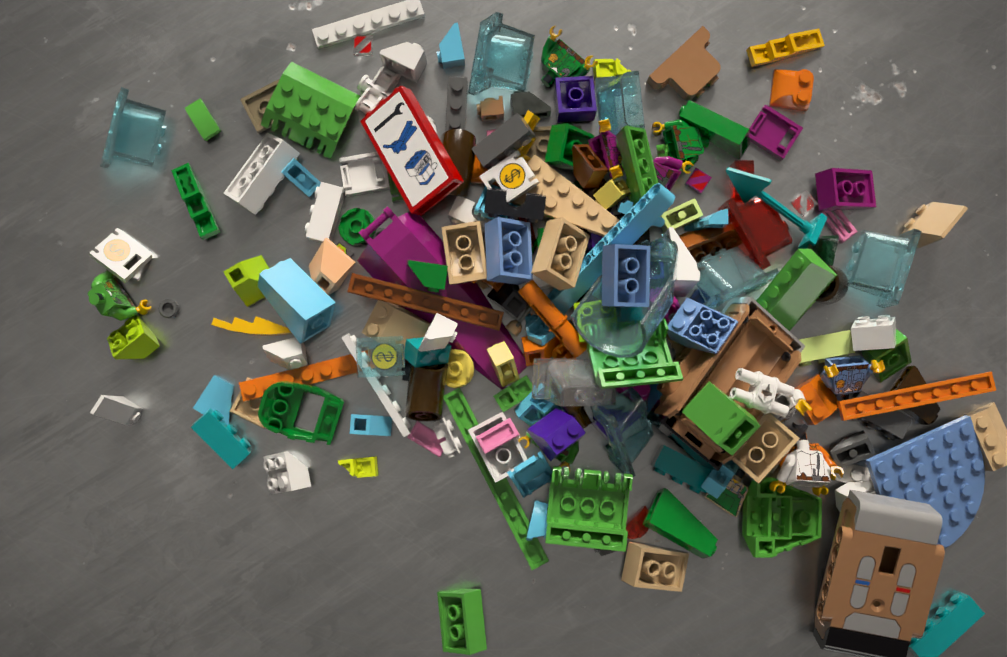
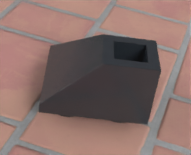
(509, 299)

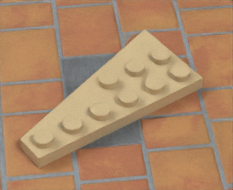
(567, 200)

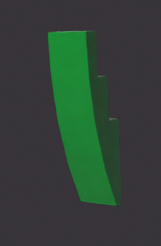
(195, 201)

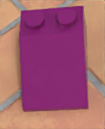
(845, 189)

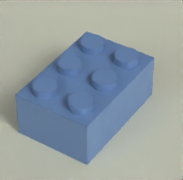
(508, 251)
(625, 275)

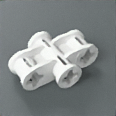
(376, 89)

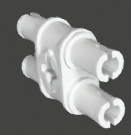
(761, 383)

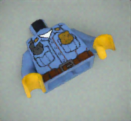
(848, 374)

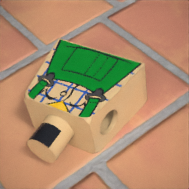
(733, 495)

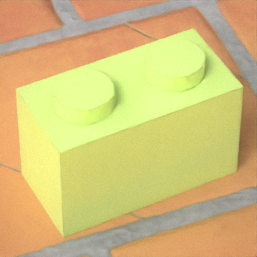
(681, 215)

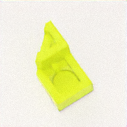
(608, 68)
(361, 466)

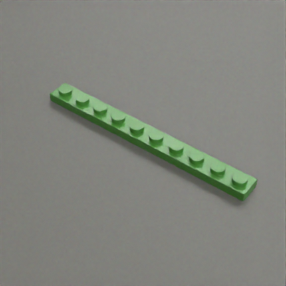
(501, 489)

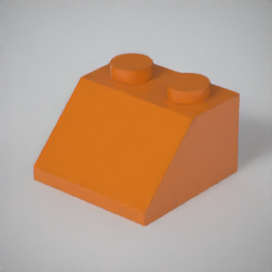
(819, 399)

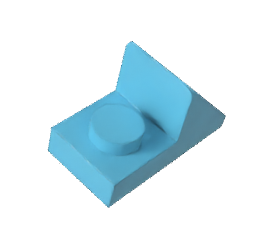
(301, 177)

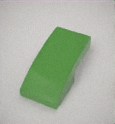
(202, 119)
(514, 393)

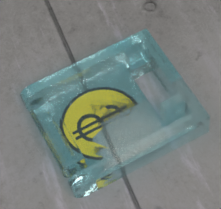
(383, 356)

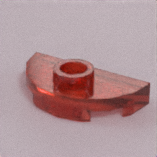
(635, 527)

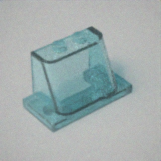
(500, 56)
(620, 101)
(133, 132)
(882, 264)
(729, 276)
(625, 428)

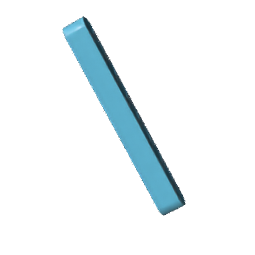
(625, 232)

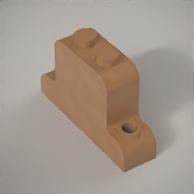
(688, 68)

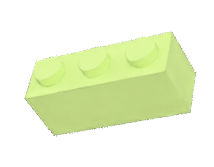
(826, 346)

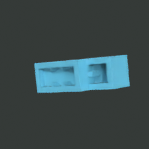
(718, 480)

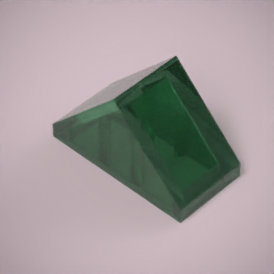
(826, 248)

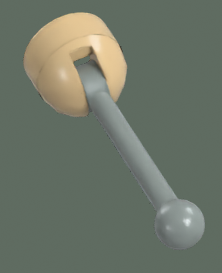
(515, 325)

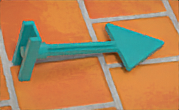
(752, 185)

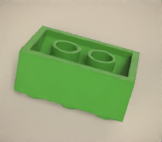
(462, 621)

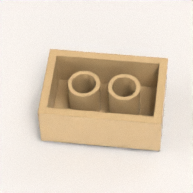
(560, 254)

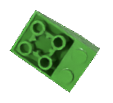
(721, 418)

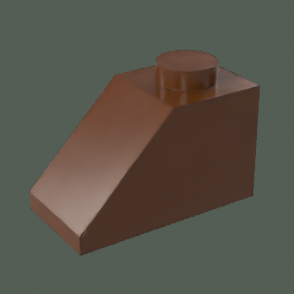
(587, 166)

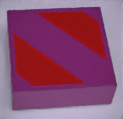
(698, 180)

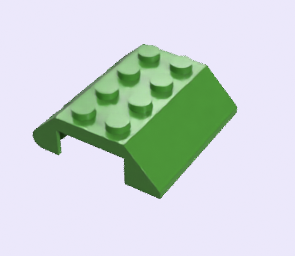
(310, 108)
(648, 367)
(588, 509)

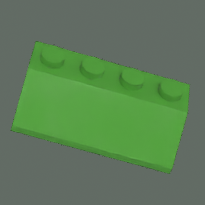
(636, 161)
(796, 287)

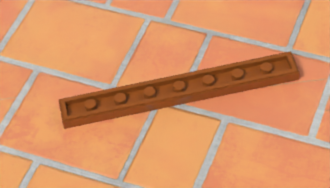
(425, 301)

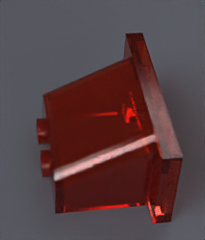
(758, 228)

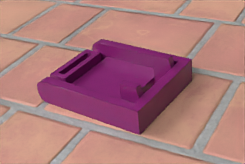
(770, 129)

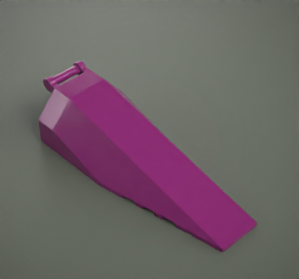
(413, 239)

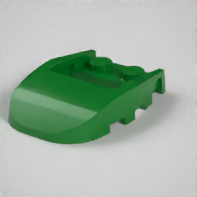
(281, 405)

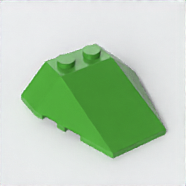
(778, 520)

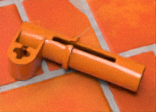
(556, 322)

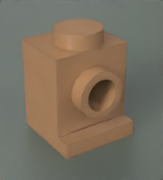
(491, 109)

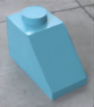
(451, 49)

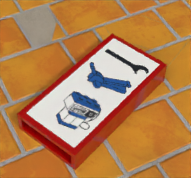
(411, 151)

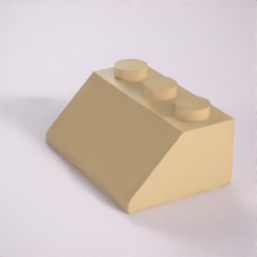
(990, 435)

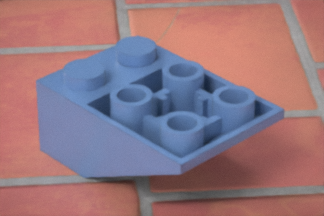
(700, 327)

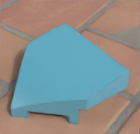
(537, 330)

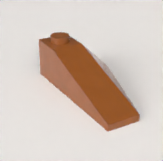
(710, 241)

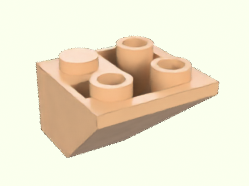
(330, 267)

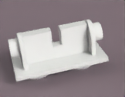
(444, 430)

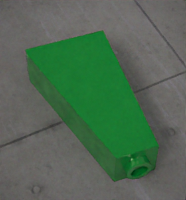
(718, 129)
(675, 522)

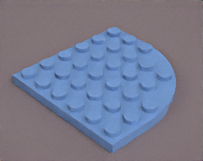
(938, 470)

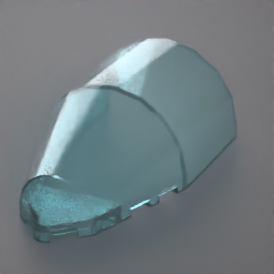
(627, 330)

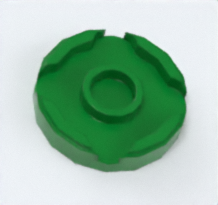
(352, 223)

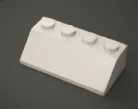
(261, 173)

